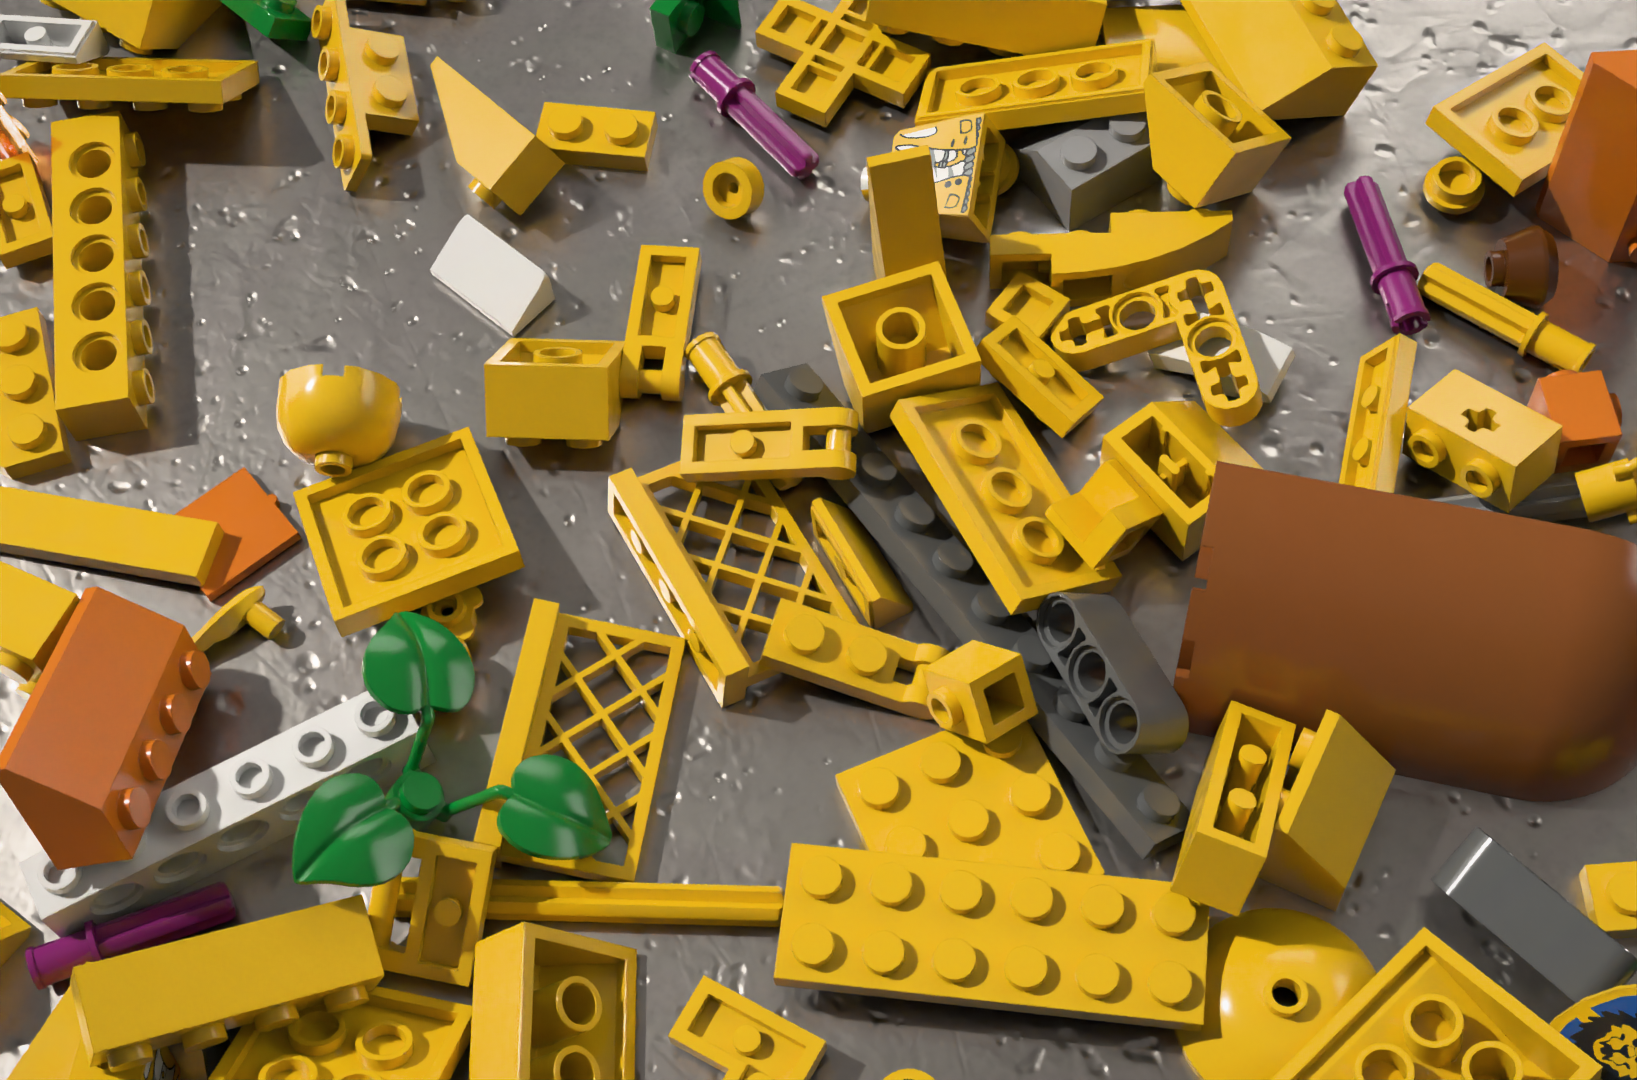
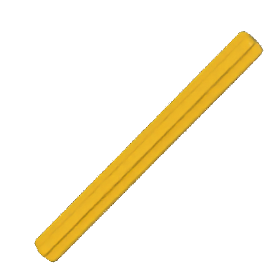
(623, 902)

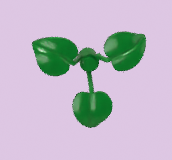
(367, 839)

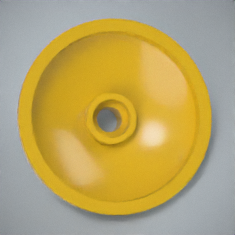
(1248, 958)

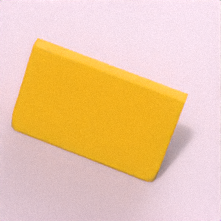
(859, 563)

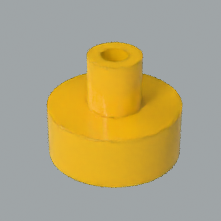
(733, 188)

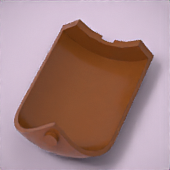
(1435, 628)

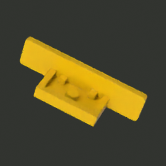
(365, 86)

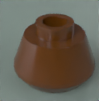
(1524, 267)

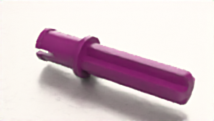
(738, 100)
(1392, 273)
(131, 933)

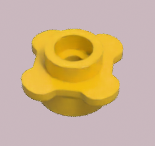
(464, 617)

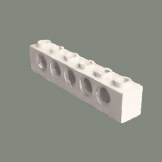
(227, 813)

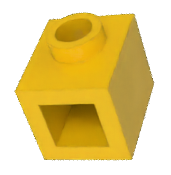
(979, 691)

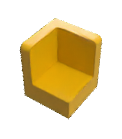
(1105, 515)

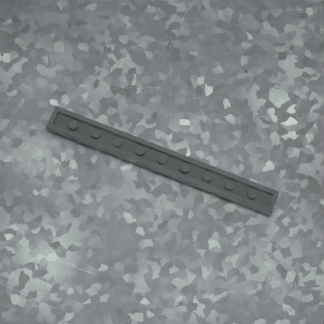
(965, 599)

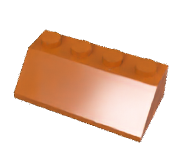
(1594, 167)
(103, 729)

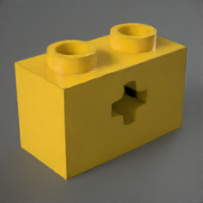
(1481, 440)

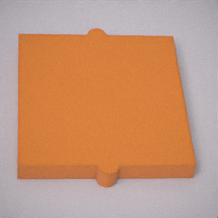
(252, 529)

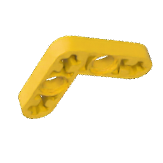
(1173, 321)

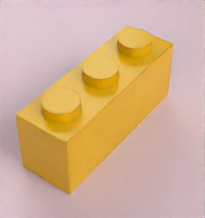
(1234, 809)

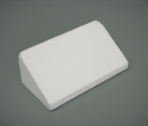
(51, 39)
(492, 276)

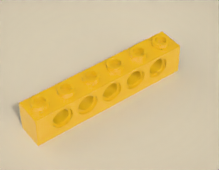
(99, 277)

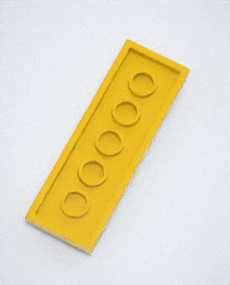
(993, 937)

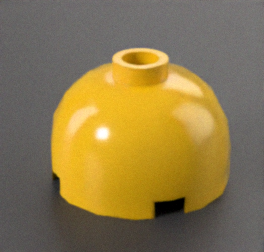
(337, 419)

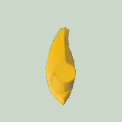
(242, 609)

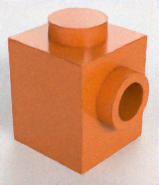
(1587, 413)

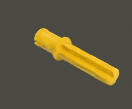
(1505, 319)
(727, 383)

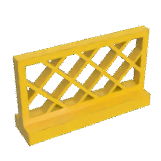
(681, 587)
(530, 715)

